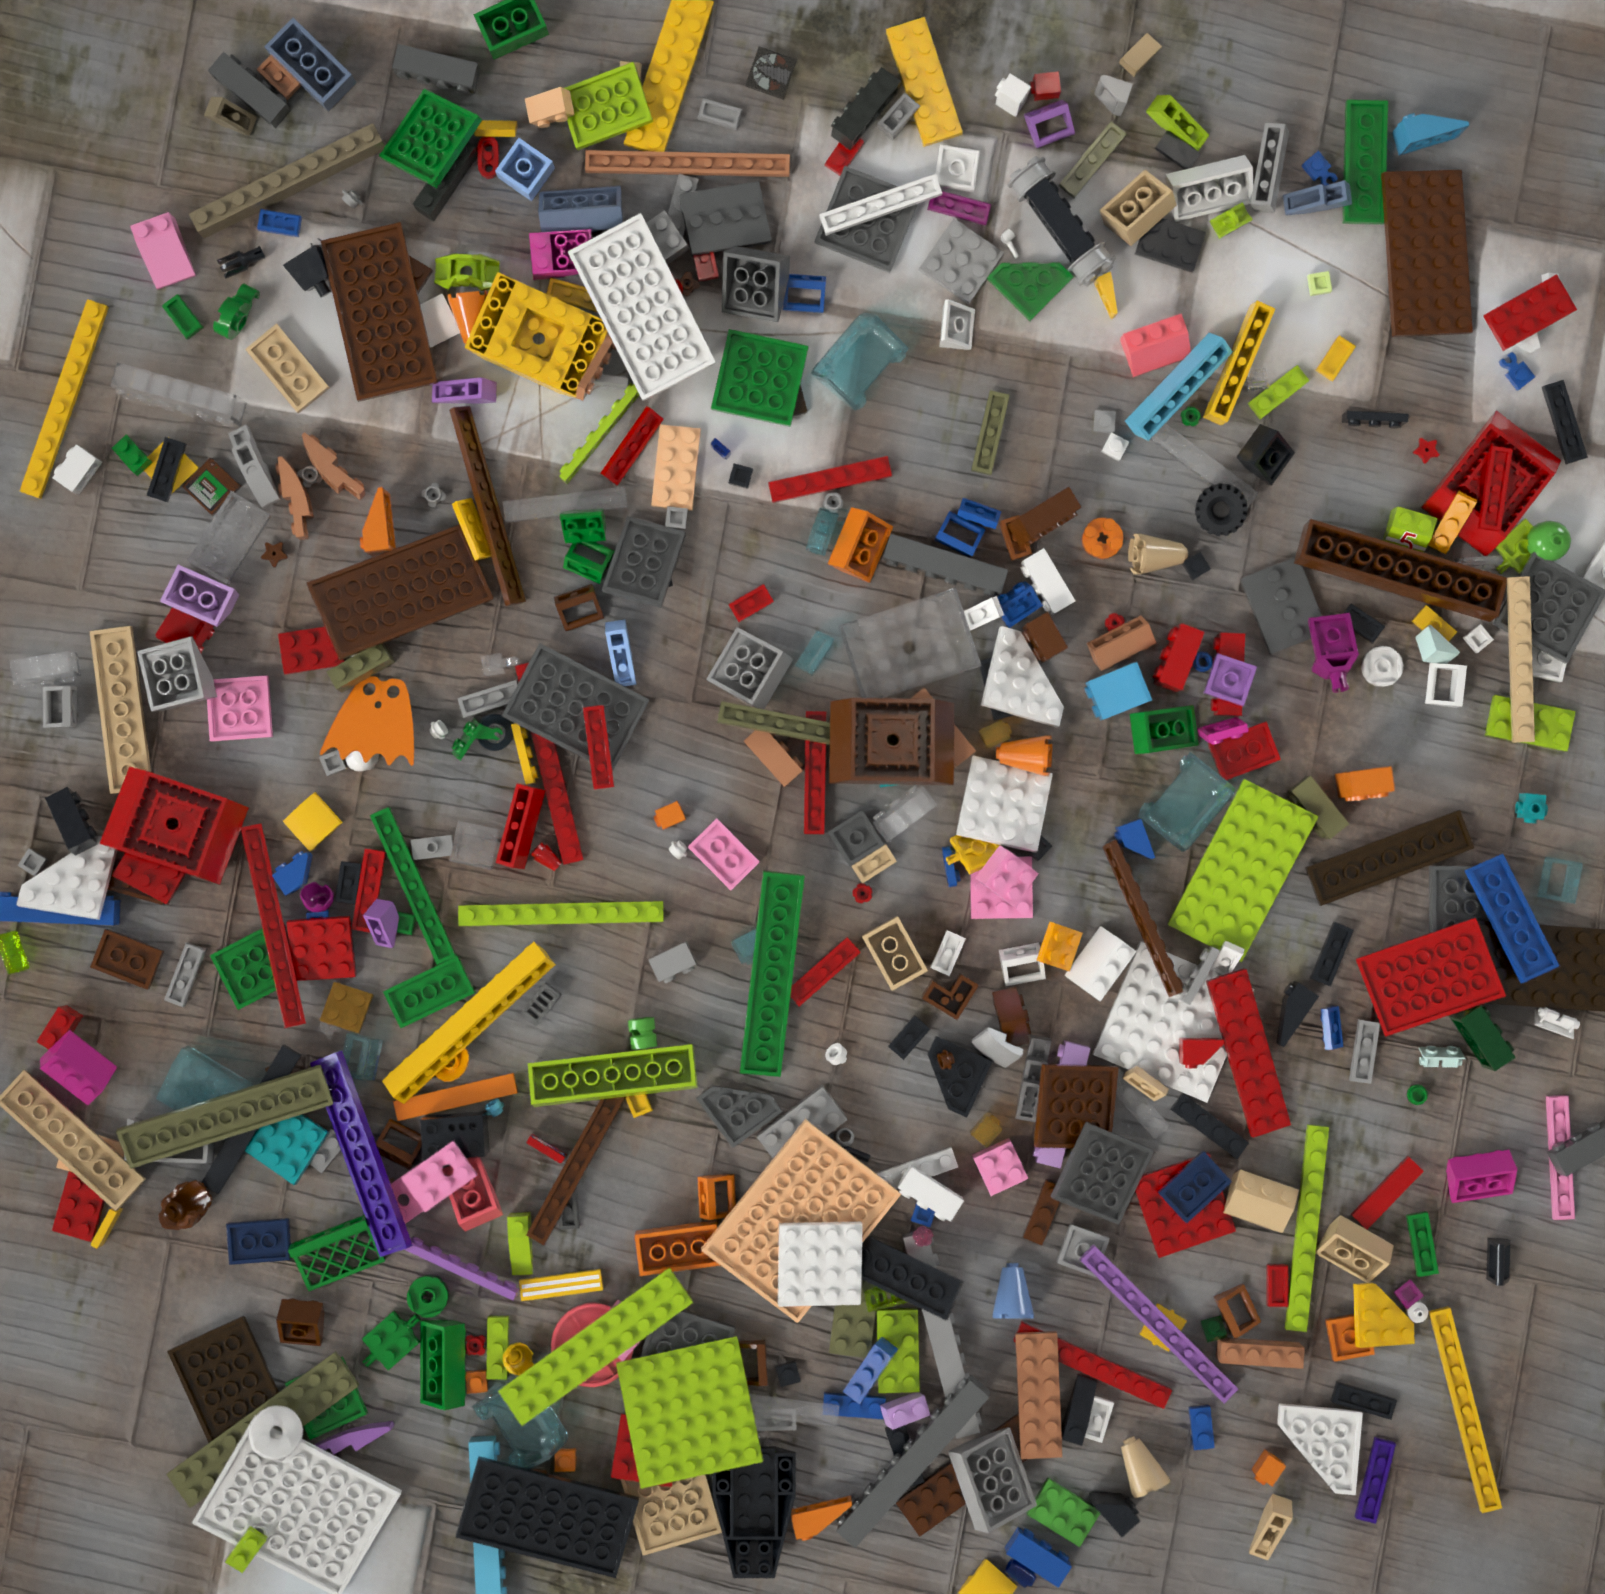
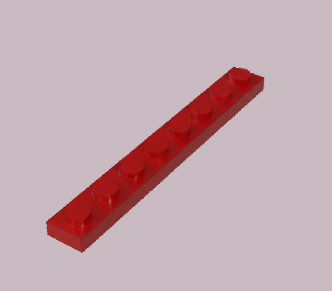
(1107, 1371)

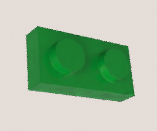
(131, 455)

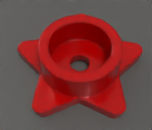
(1420, 451)

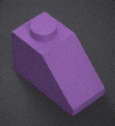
(382, 922)

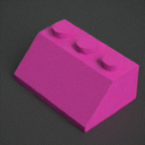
(77, 1067)
(1481, 1176)

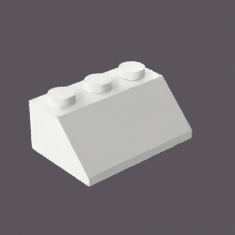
(1100, 963)

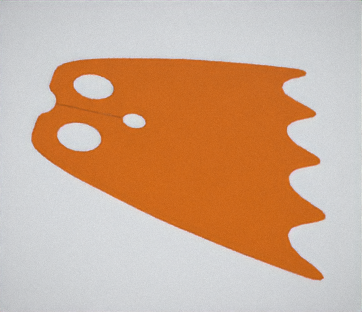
(372, 729)

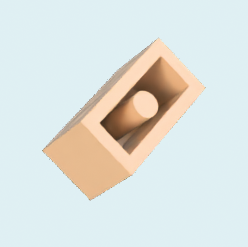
(549, 107)

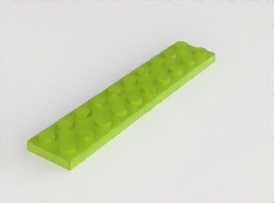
(595, 1346)

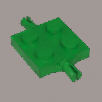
(391, 1340)

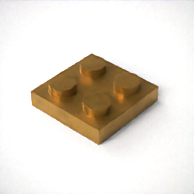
(346, 1007)

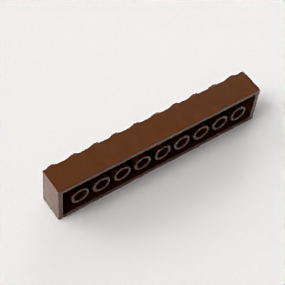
(1400, 570)

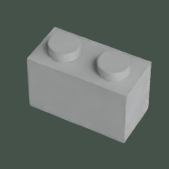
(672, 962)

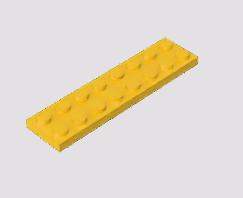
(670, 71)

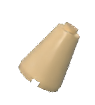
(1154, 553)
(1142, 1468)

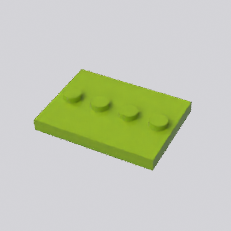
(607, 106)

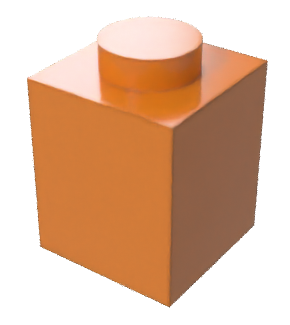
(669, 815)
(1268, 1468)

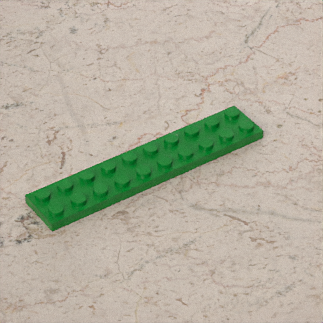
(771, 973)

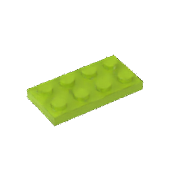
(1551, 724)
(900, 1329)

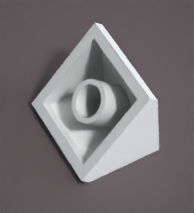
(957, 326)

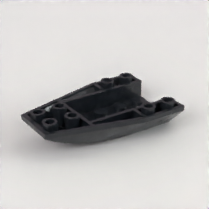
(755, 1511)

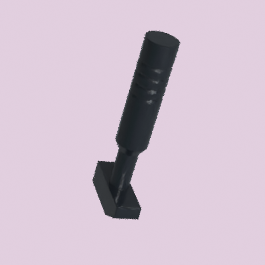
(856, 1153)

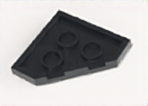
(963, 1080)

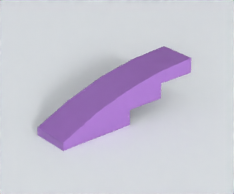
(356, 1436)

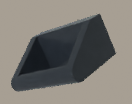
(1498, 1261)

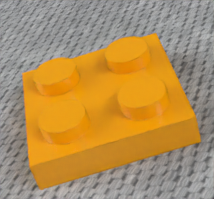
(1059, 946)

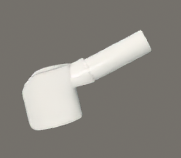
(1006, 238)

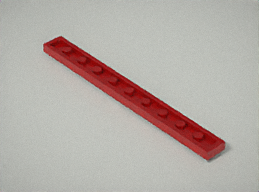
(556, 794)
(273, 926)

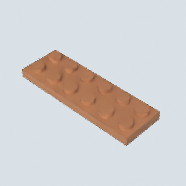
(1038, 1395)

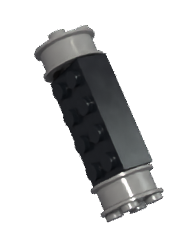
(1055, 214)

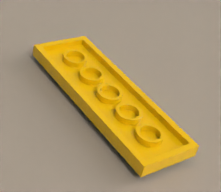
(924, 81)

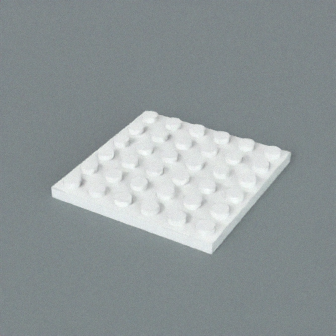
(1148, 1024)

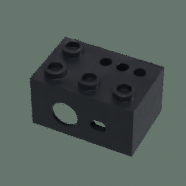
(466, 1129)

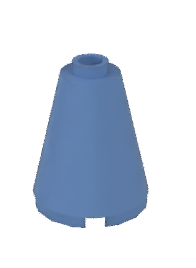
(1012, 1294)

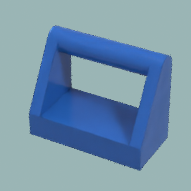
(805, 282)
(956, 544)

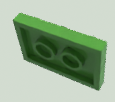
(1064, 1512)

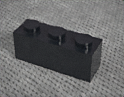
(72, 820)

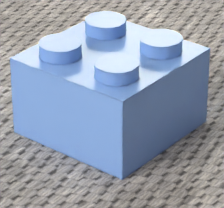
(525, 169)

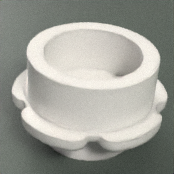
(438, 729)
(678, 849)

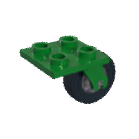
(491, 732)

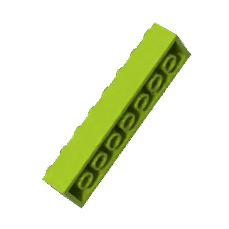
(612, 1075)

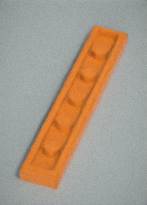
(456, 1096)

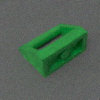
(586, 567)

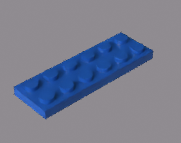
(1511, 918)

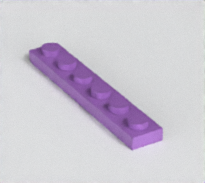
(468, 1271)

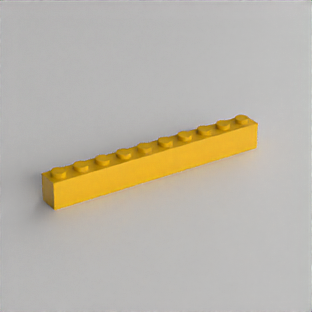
(468, 1022)

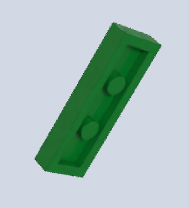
(1422, 1244)

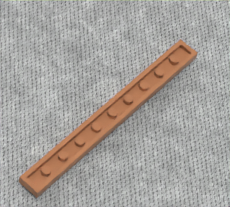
(687, 163)

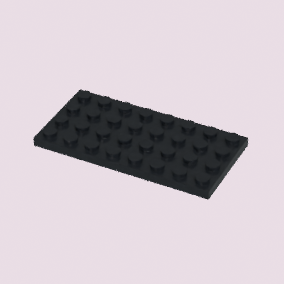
(547, 1517)

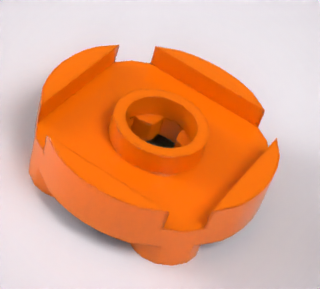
(1107, 527)

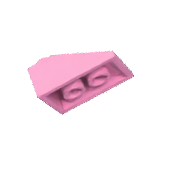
(163, 250)

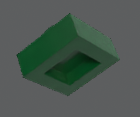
(1213, 1328)

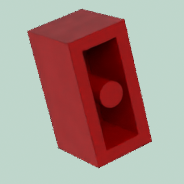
(61, 1022)

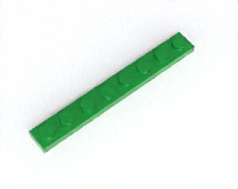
(413, 885)

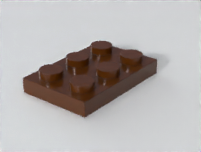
(127, 959)

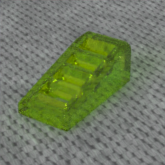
(880, 1305)

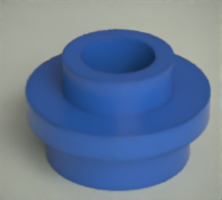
(1208, 659)

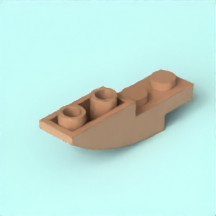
(325, 462)
(292, 489)

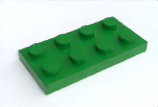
(429, 992)

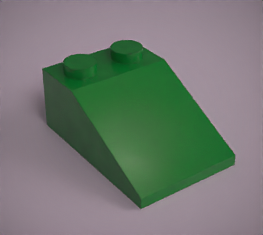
(1164, 729)

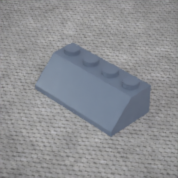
(580, 209)

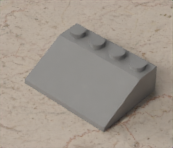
(992, 1479)

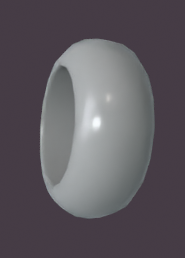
(844, 1130)

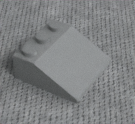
(749, 669)
(175, 675)

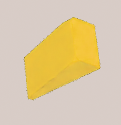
(1105, 288)

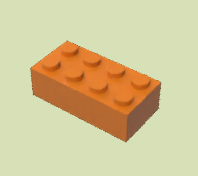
(674, 1247)

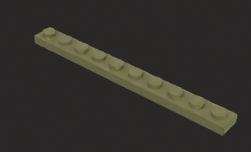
(779, 723)

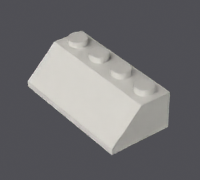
(1211, 187)

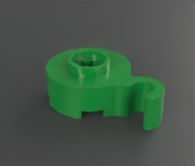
(235, 312)

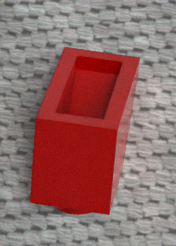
(1197, 1050)

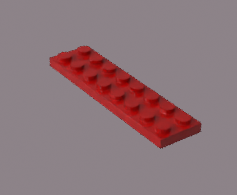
(1248, 1052)

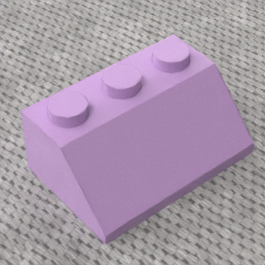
(199, 596)

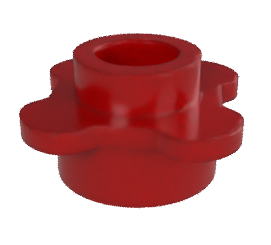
(471, 1349)

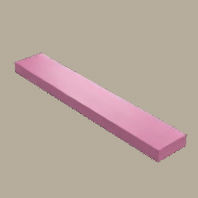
(1559, 1131)

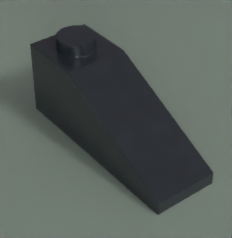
(1294, 1008)
(1079, 1410)

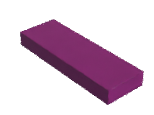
(960, 207)

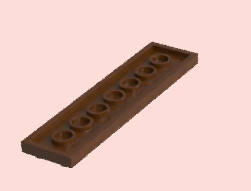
(941, 1493)

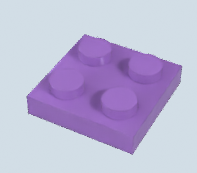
(1230, 679)

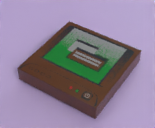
(211, 486)

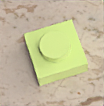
(1319, 283)

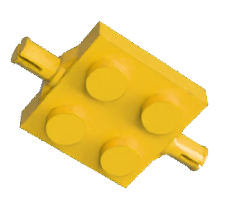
(971, 852)

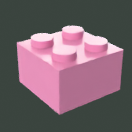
(1006, 875)
(1000, 1166)

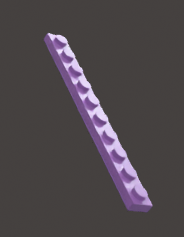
(1158, 1323)

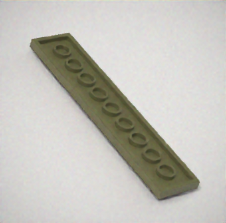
(224, 1116)
(305, 1396)

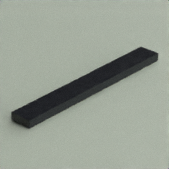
(236, 1145)

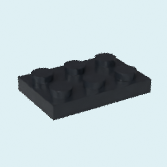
(1172, 244)

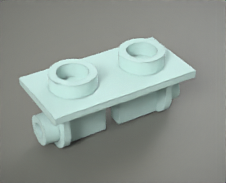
(1450, 1056)

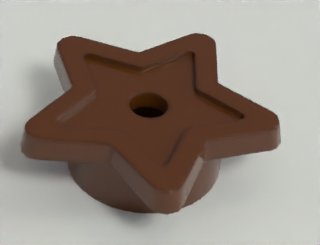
(274, 559)

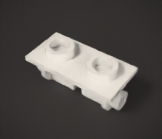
(1550, 1021)

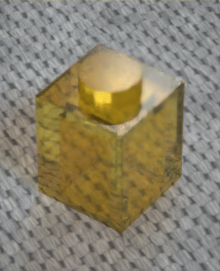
(995, 733)
(986, 1129)

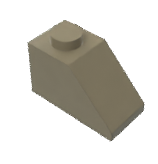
(230, 115)

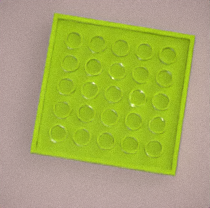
(689, 1412)

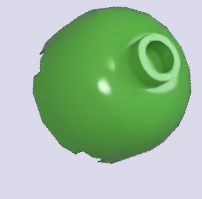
(1549, 540)

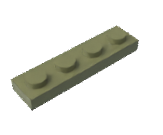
(1092, 159)
(990, 432)

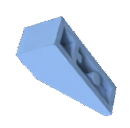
(620, 652)

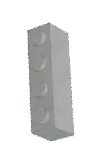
(1269, 167)

